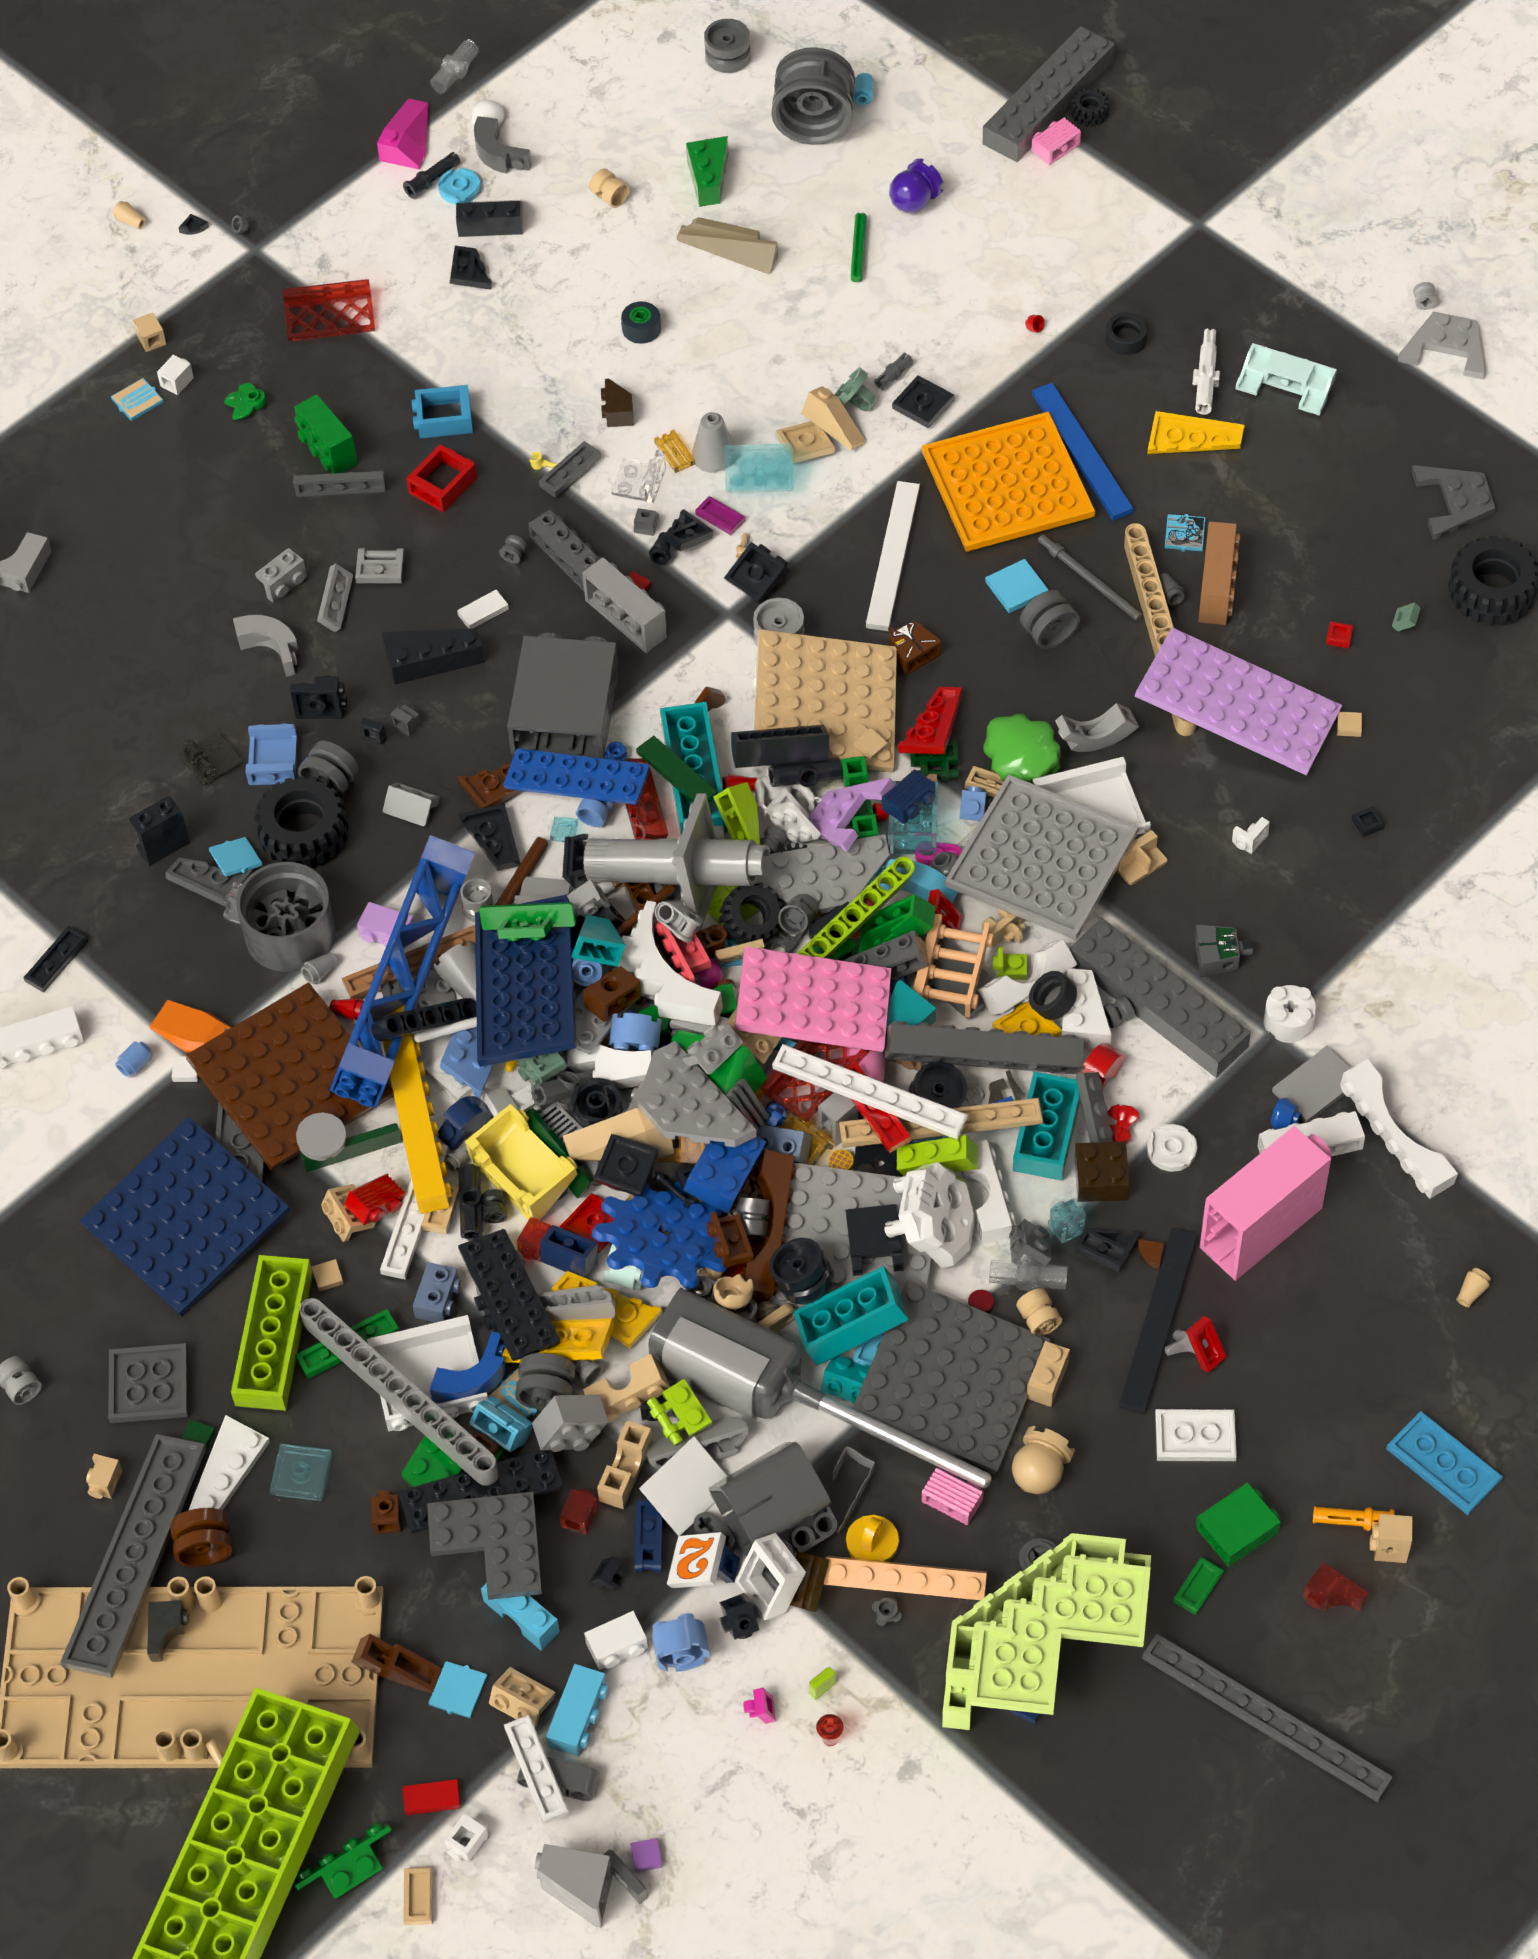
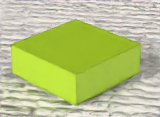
(822, 1683)

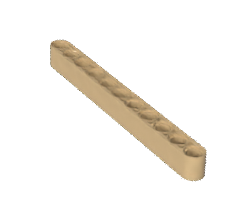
(1151, 598)

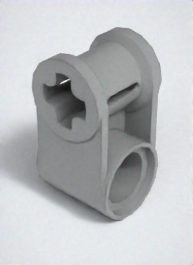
(681, 922)

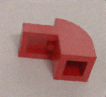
(1104, 1060)

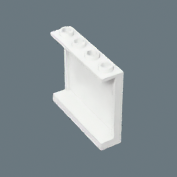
(1101, 787)
(417, 1356)

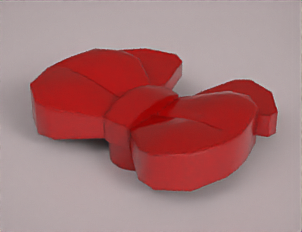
(1125, 1118)

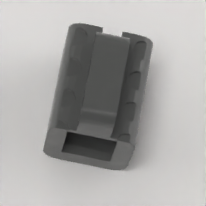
(775, 1496)

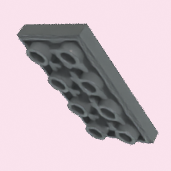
(957, 987)

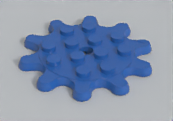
(642, 1245)

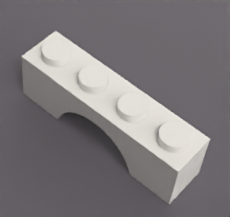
(1003, 992)
(992, 1218)

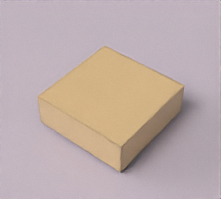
(1349, 724)
(870, 743)
(327, 1275)

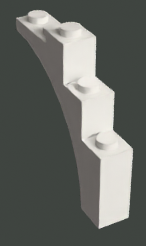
(673, 993)
(620, 1067)

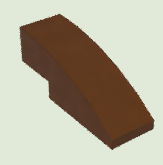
(396, 1663)

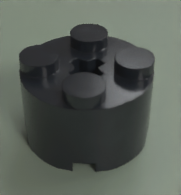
(595, 1101)

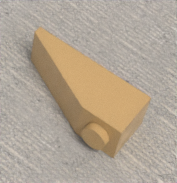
(830, 415)

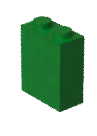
(1238, 1524)

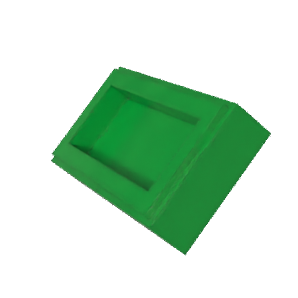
(1198, 1586)

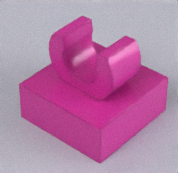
(761, 1706)

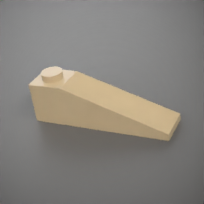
(591, 1141)

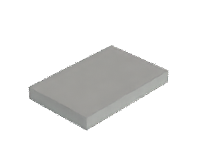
(1314, 1084)

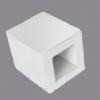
(175, 374)

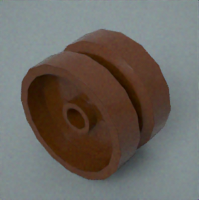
(201, 1537)

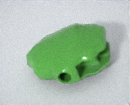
(1021, 748)

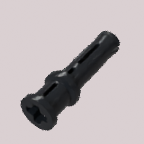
(425, 178)

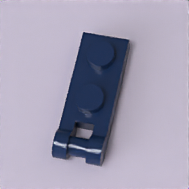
(648, 1537)

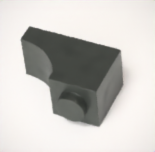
(165, 1622)

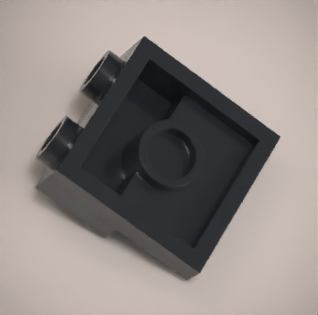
(757, 572)
(319, 700)

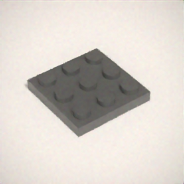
(148, 1383)

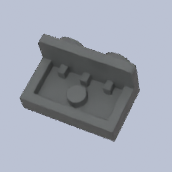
(1030, 1240)

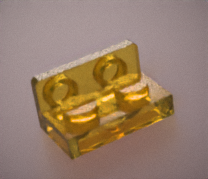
(819, 1142)

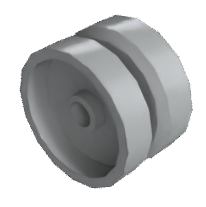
(778, 616)

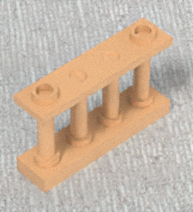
(935, 951)

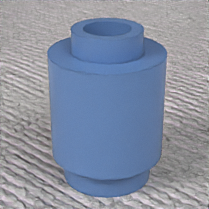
(133, 1059)

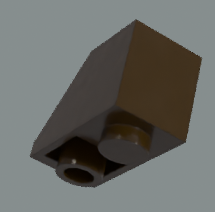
(618, 405)

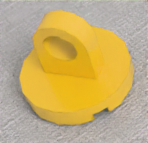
(872, 1539)

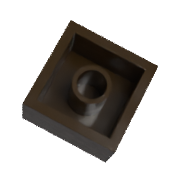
(1101, 1171)

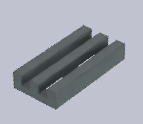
(748, 1102)

